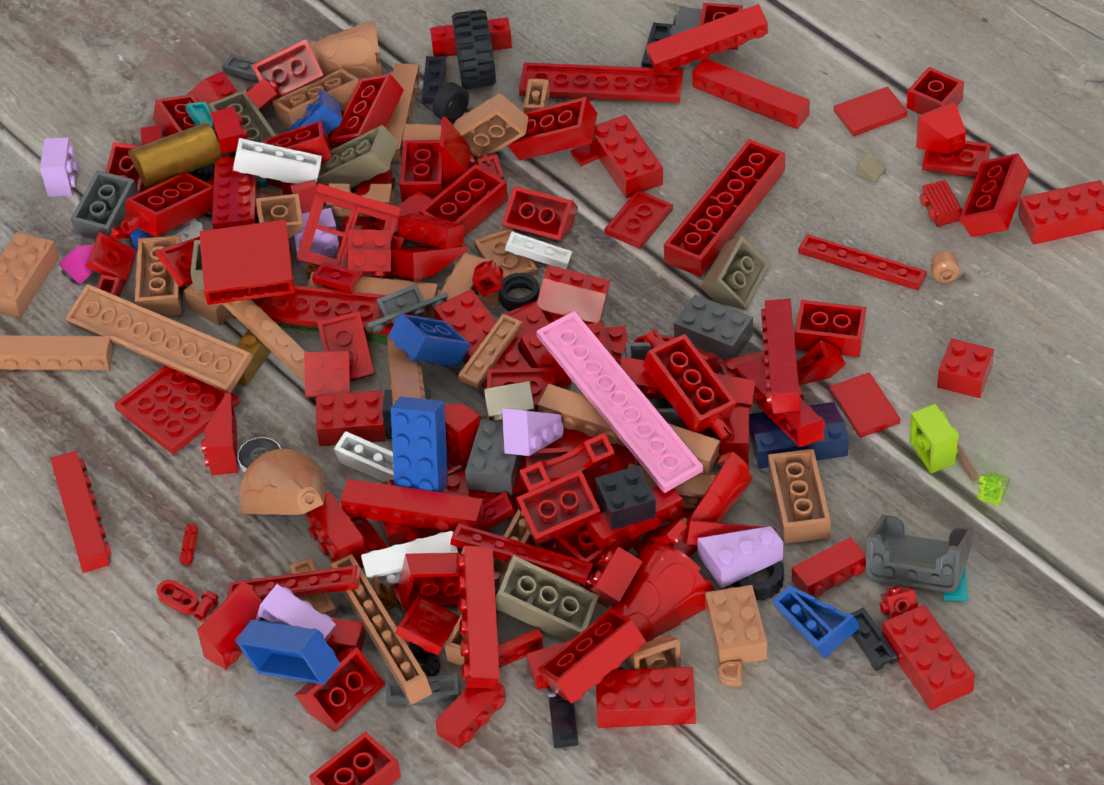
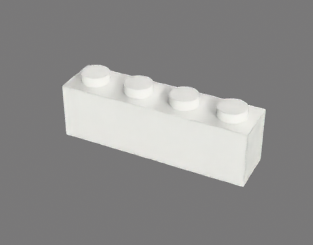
(276, 162)
(365, 457)
(389, 561)

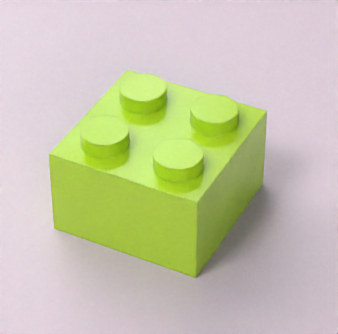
(933, 438)

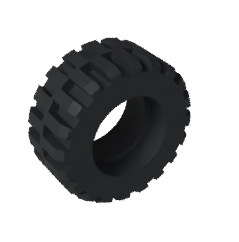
(474, 49)

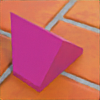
(75, 263)

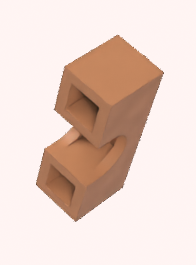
(377, 192)

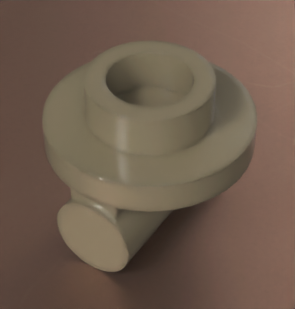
(129, 139)

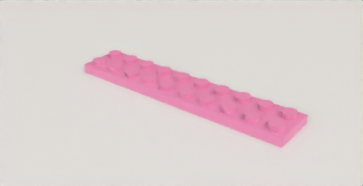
(619, 402)

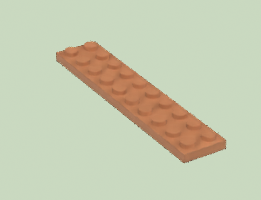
(159, 338)

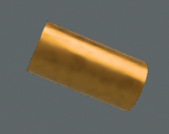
(176, 154)

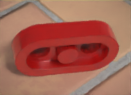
(180, 596)

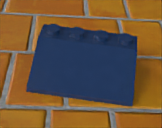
(770, 439)

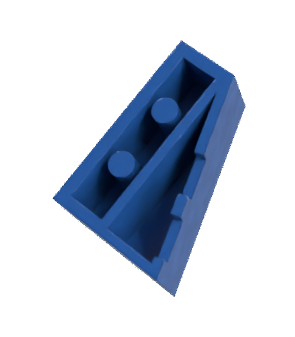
(324, 109)
(815, 621)

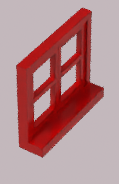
(348, 201)

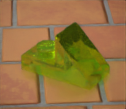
(992, 488)

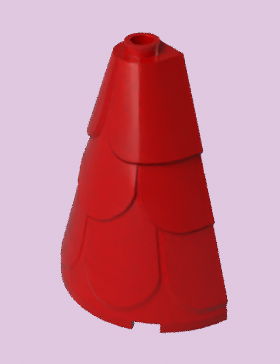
(719, 498)
(663, 590)

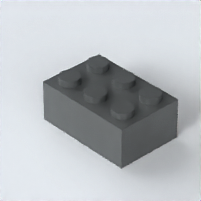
(103, 204)
(714, 327)
(488, 464)

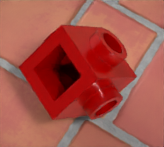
(488, 277)
(897, 601)

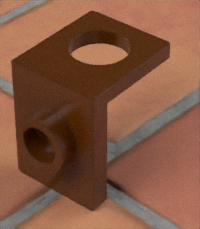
(385, 595)

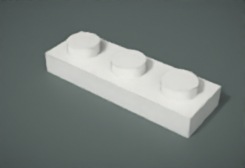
(538, 250)

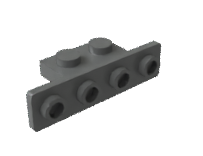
(405, 301)

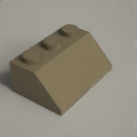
(735, 274)

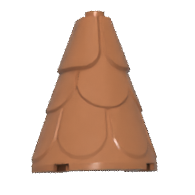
(351, 50)
(282, 484)

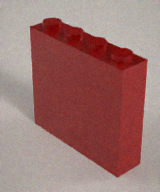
(246, 262)

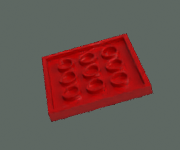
(172, 407)

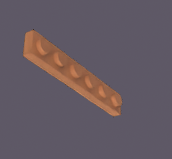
(269, 334)

